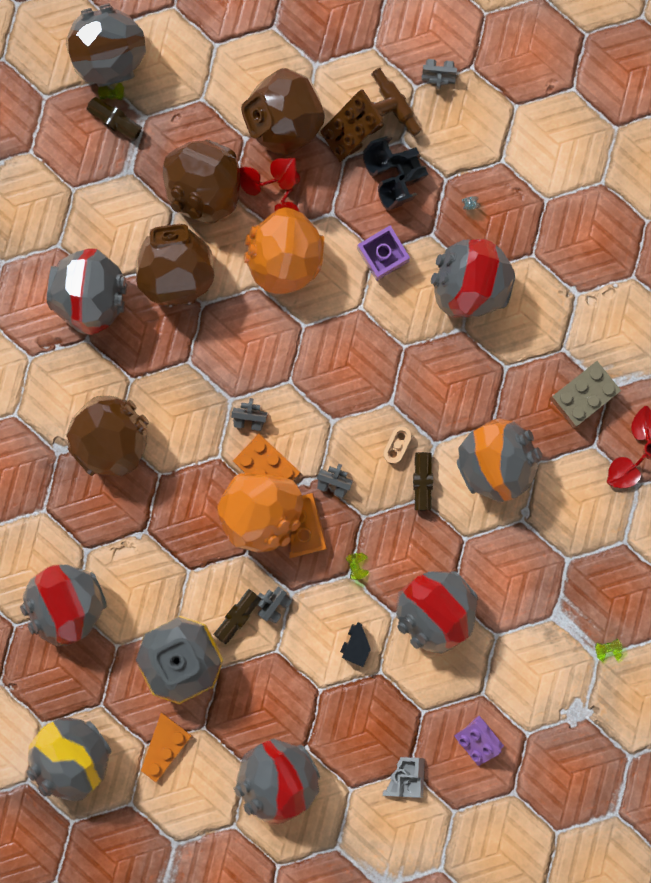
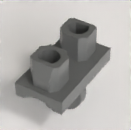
(439, 74)
(249, 413)
(335, 477)
(270, 602)

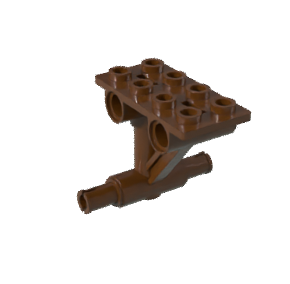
(362, 118)

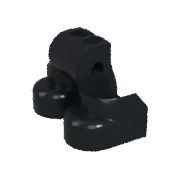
(379, 159)

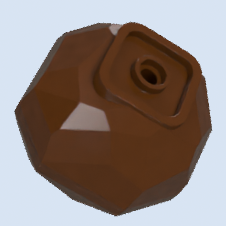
(283, 112)
(202, 180)
(174, 266)
(108, 436)

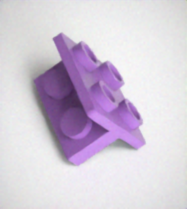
(479, 741)

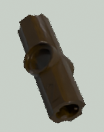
(114, 118)
(423, 481)
(237, 616)

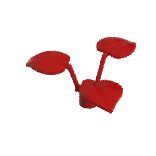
(284, 173)
(622, 471)

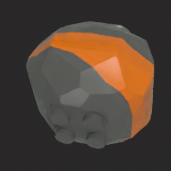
(498, 460)

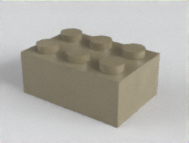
(585, 394)

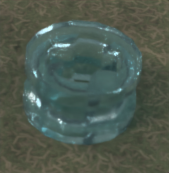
(470, 203)

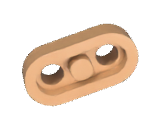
(397, 445)

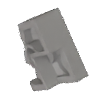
(407, 779)

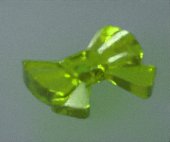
(118, 92)
(353, 560)
(614, 647)

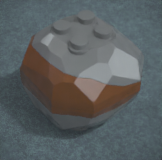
(105, 45)

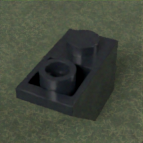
(357, 647)

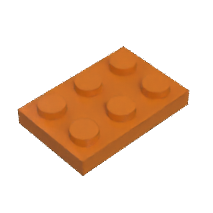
(263, 458)

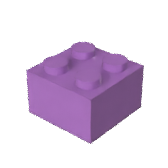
(383, 253)

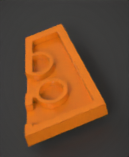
(309, 535)
(164, 747)

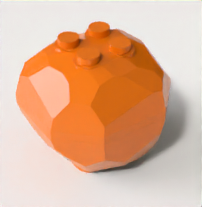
(284, 252)
(260, 511)

